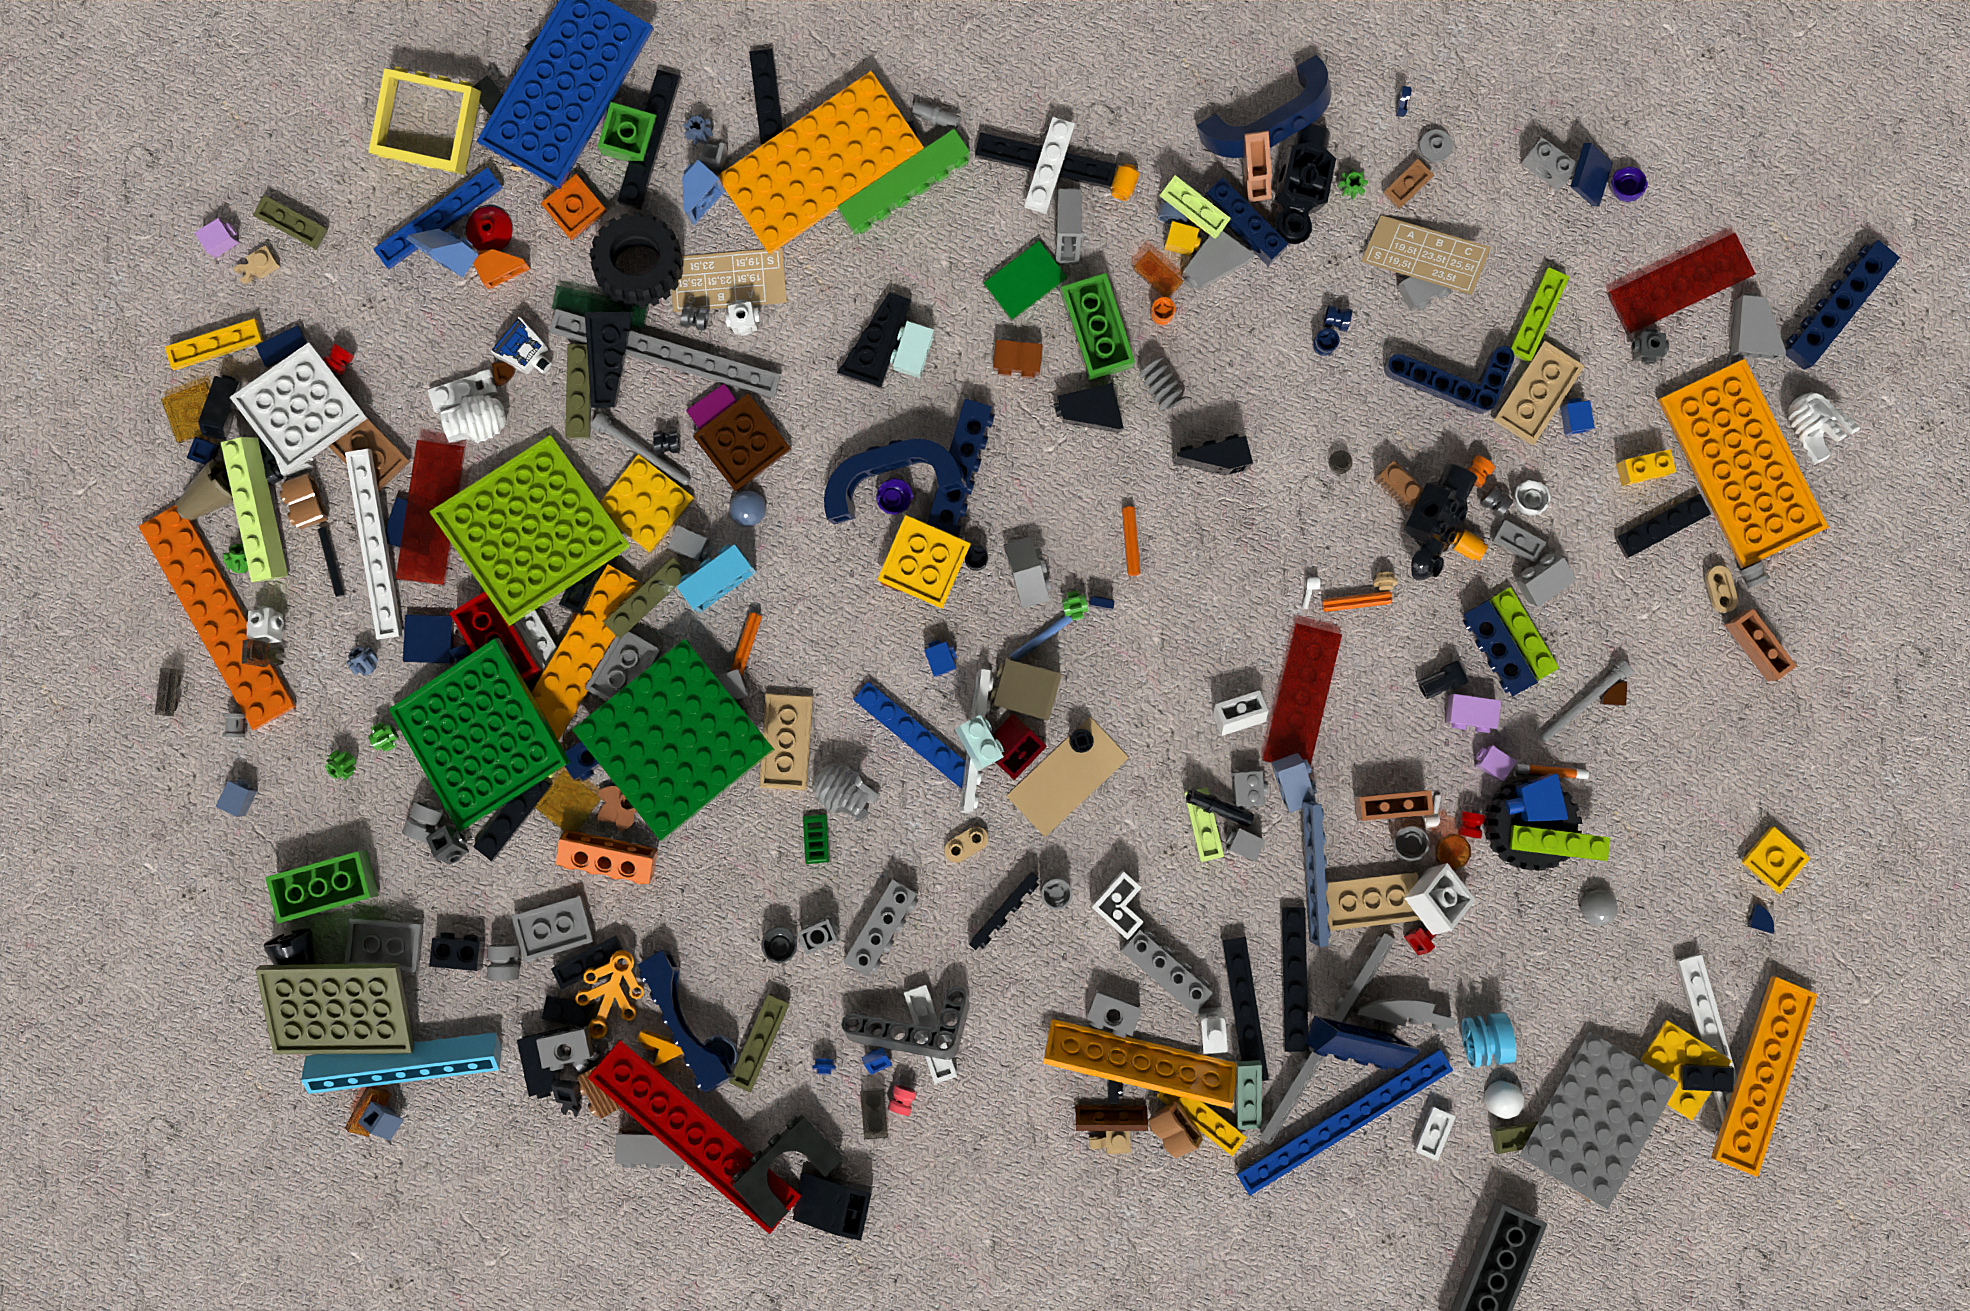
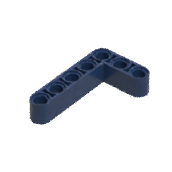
(1452, 382)

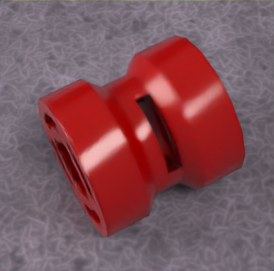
(338, 359)
(1471, 824)

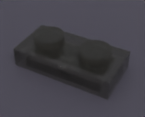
(167, 690)
(874, 1113)

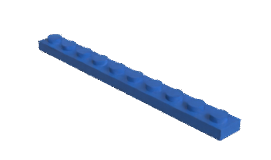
(1344, 1121)

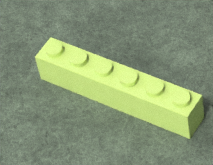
(254, 509)

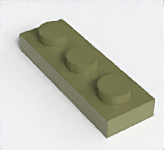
(290, 222)

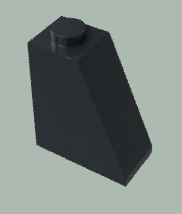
(219, 408)
(1091, 408)
(537, 1079)

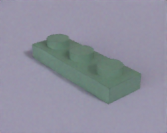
(1248, 1094)

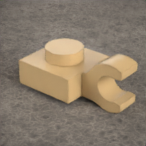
(1114, 1141)

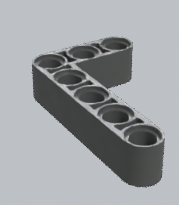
(912, 1032)

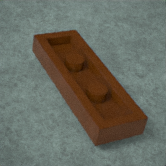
(1111, 1118)

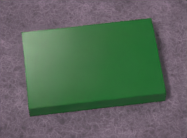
(1025, 280)

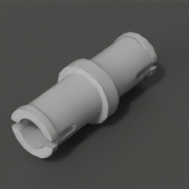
(936, 115)

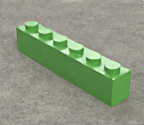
(904, 182)

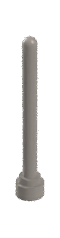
(602, 424)
(1621, 671)

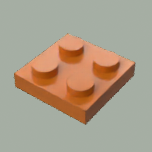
(573, 207)

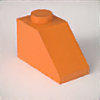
(498, 267)

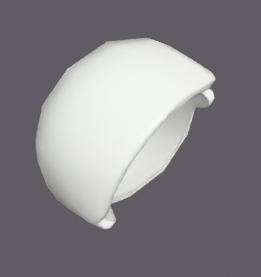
(1532, 498)
(1504, 1099)

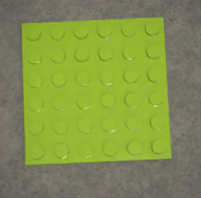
(529, 530)

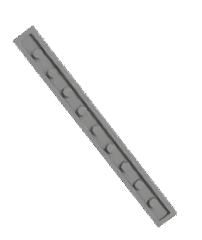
(678, 357)
(1309, 1066)

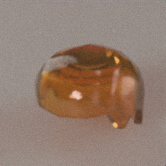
(1453, 850)

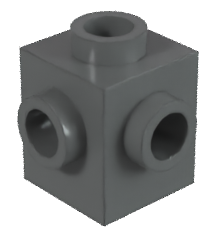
(1644, 351)
(447, 845)

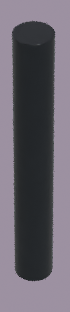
(331, 562)

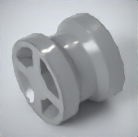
(1754, 574)

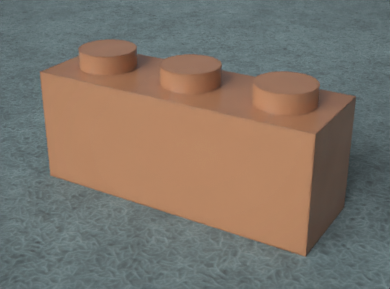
(1760, 645)
(1394, 805)

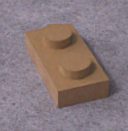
(1408, 184)

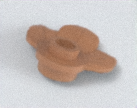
(615, 808)

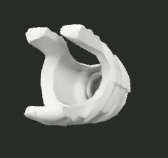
(1813, 416)
(473, 419)

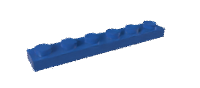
(439, 216)
(911, 733)

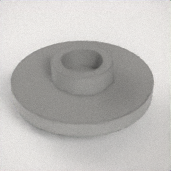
(1436, 145)

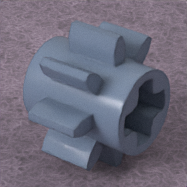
(700, 135)
(362, 661)

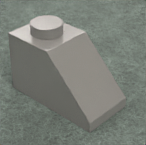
(689, 544)

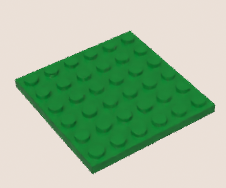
(479, 735)
(673, 740)

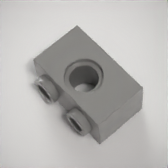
(1549, 164)
(1127, 1019)
(550, 1048)

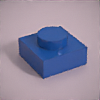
(876, 1060)

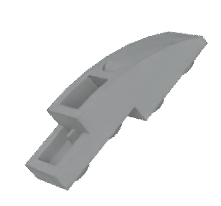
(1396, 1010)

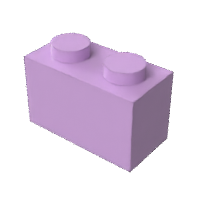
(1473, 712)

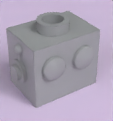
(1249, 788)
(808, 935)

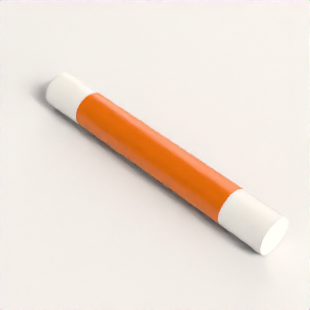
(1544, 770)

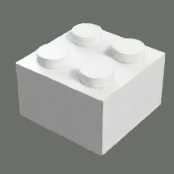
(1440, 899)

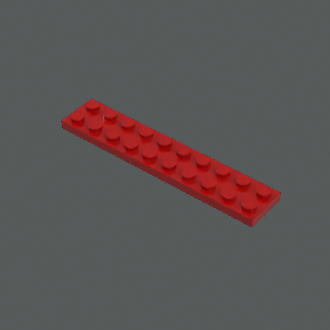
(681, 1126)

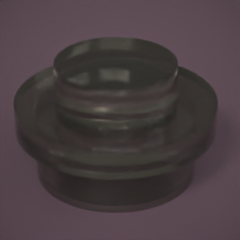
(1340, 462)

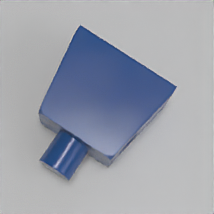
(1539, 800)

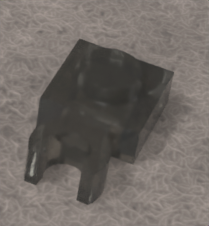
(258, 653)

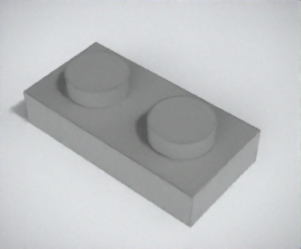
(1519, 541)

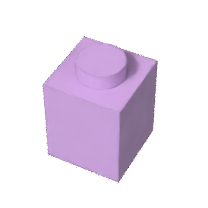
(217, 237)
(1494, 762)

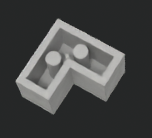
(1028, 572)

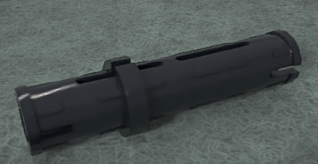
(1211, 804)

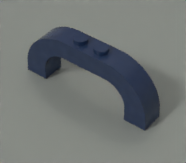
(1281, 123)
(878, 460)

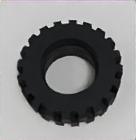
(633, 232)
(1500, 824)

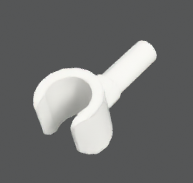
(1311, 583)
(1433, 820)

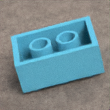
(715, 578)

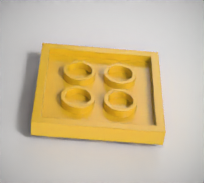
(645, 503)
(924, 561)
(1676, 1047)

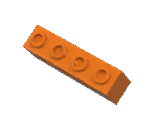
(617, 851)

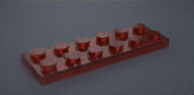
(1681, 283)
(433, 481)
(1302, 693)

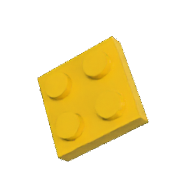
(1775, 860)

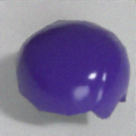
(1628, 184)
(894, 496)

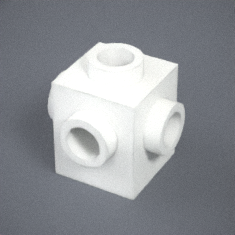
(744, 325)
(265, 625)

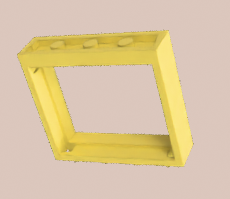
(464, 127)

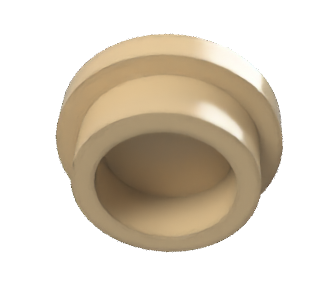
(1385, 581)

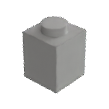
(1244, 844)

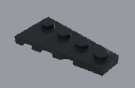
(606, 351)
(872, 353)

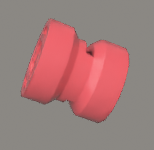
(902, 1100)

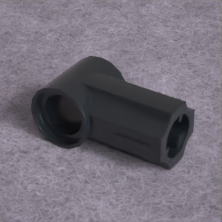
(1447, 678)

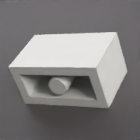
(1240, 713)

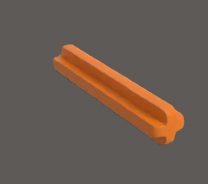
(1131, 541)
(1357, 601)
(746, 642)

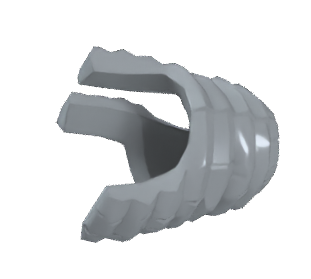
(843, 791)

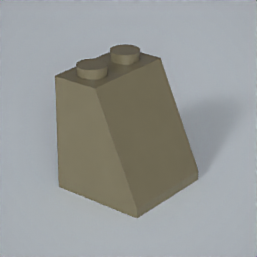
(1026, 689)

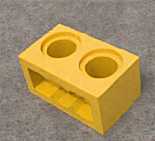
(1646, 467)

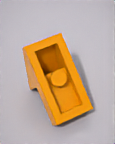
(666, 1046)

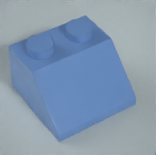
(700, 190)
(446, 249)

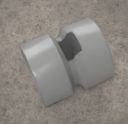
(422, 821)
(1056, 893)
(503, 962)

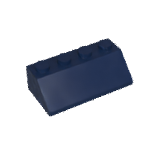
(1359, 1043)

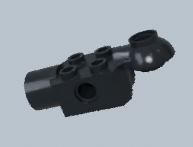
(1304, 182)
(1437, 519)

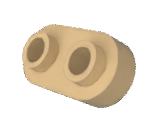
(1723, 588)
(965, 843)

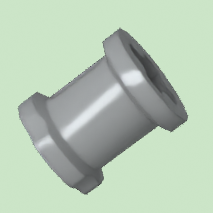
(233, 725)

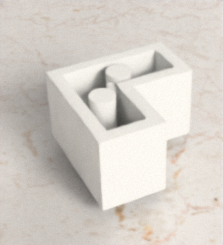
(1113, 901)

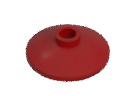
(497, 236)

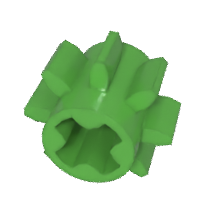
(1349, 190)
(236, 559)
(1075, 605)
(383, 736)
(340, 764)

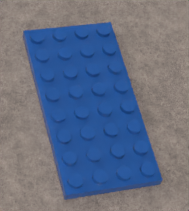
(564, 87)

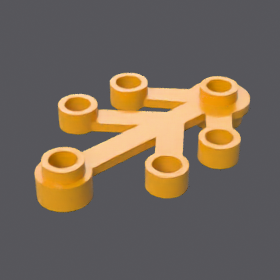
(611, 989)

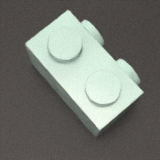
(913, 349)
(979, 742)

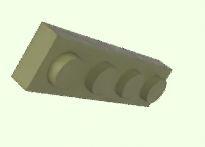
(577, 393)
(644, 598)
(759, 1042)

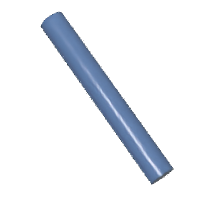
(1041, 637)

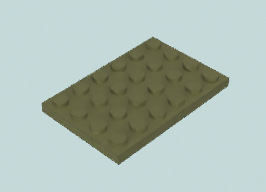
(335, 1008)

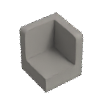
(714, 156)
(734, 685)

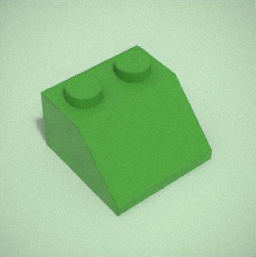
(626, 133)

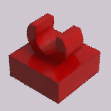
(1420, 941)

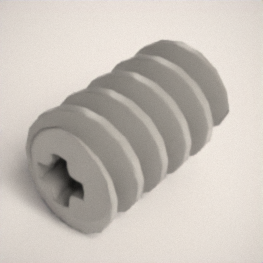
(1161, 385)

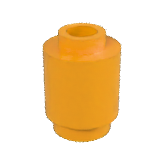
(1124, 182)
(1469, 545)

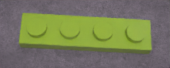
(1539, 314)
(1524, 633)
(1559, 843)

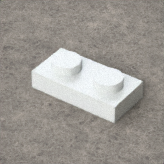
(1434, 1133)

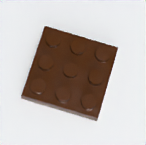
(742, 442)

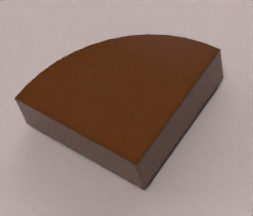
(502, 373)
(1615, 695)

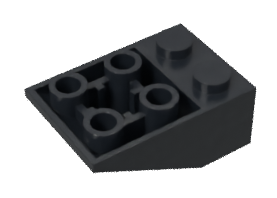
(1217, 458)
(833, 1205)

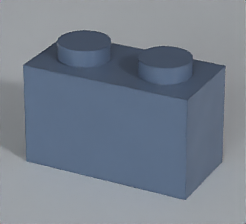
(1294, 781)

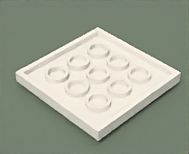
(298, 408)

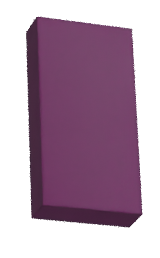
(711, 406)

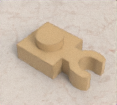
(260, 263)

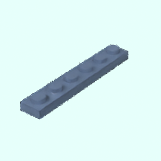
(1315, 873)

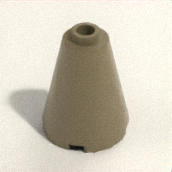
(206, 492)

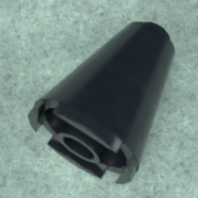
(292, 948)

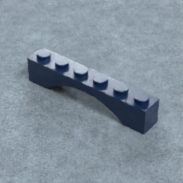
(662, 978)

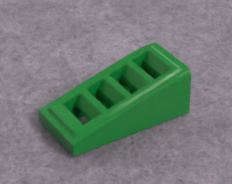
(807, 839)

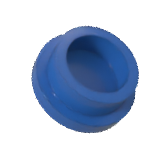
(824, 1066)

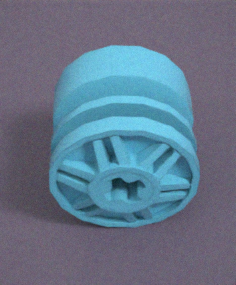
(1492, 1039)

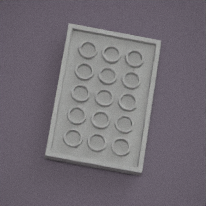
(1598, 1120)

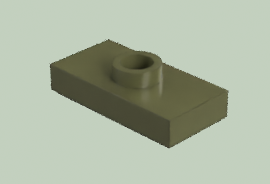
(1512, 1137)

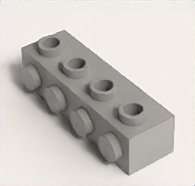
(880, 927)
(1166, 971)

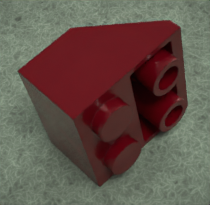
(1019, 746)

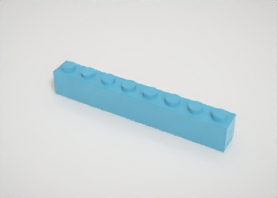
(427, 1061)

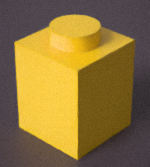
(1182, 239)

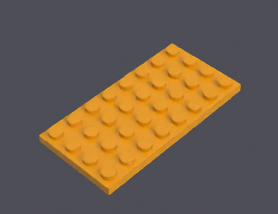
(820, 162)
(1743, 463)

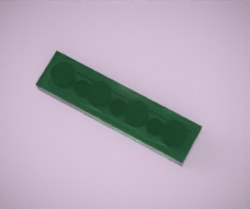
(580, 302)

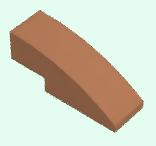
(1257, 166)

